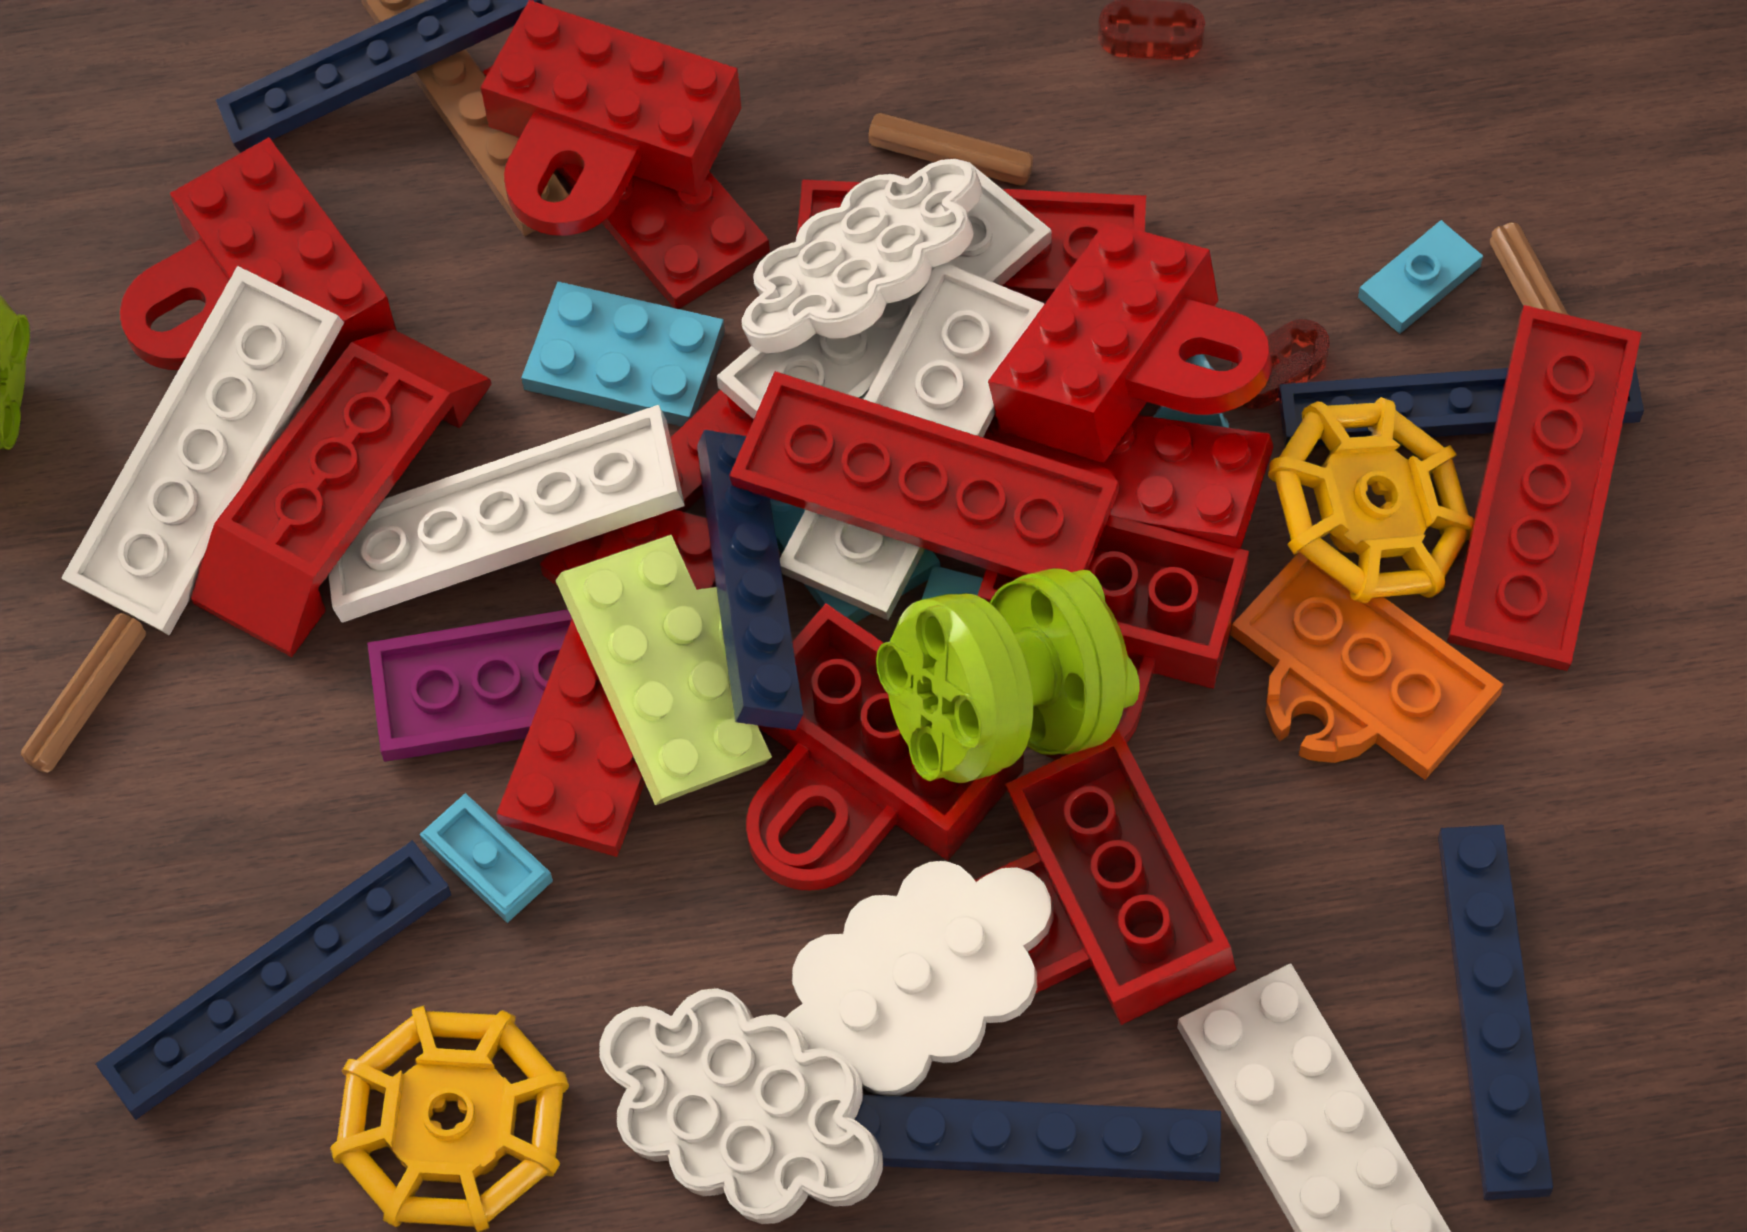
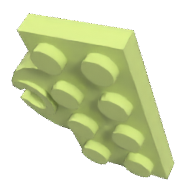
(662, 667)

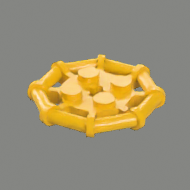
(1349, 515)
(469, 1147)

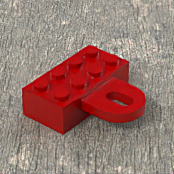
(606, 105)
(267, 222)
(1122, 339)
(1169, 599)
(856, 765)
(1115, 883)

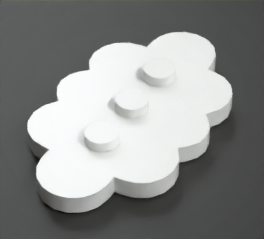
(862, 256)
(922, 972)
(740, 1106)

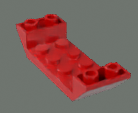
(326, 483)

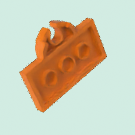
(1360, 671)

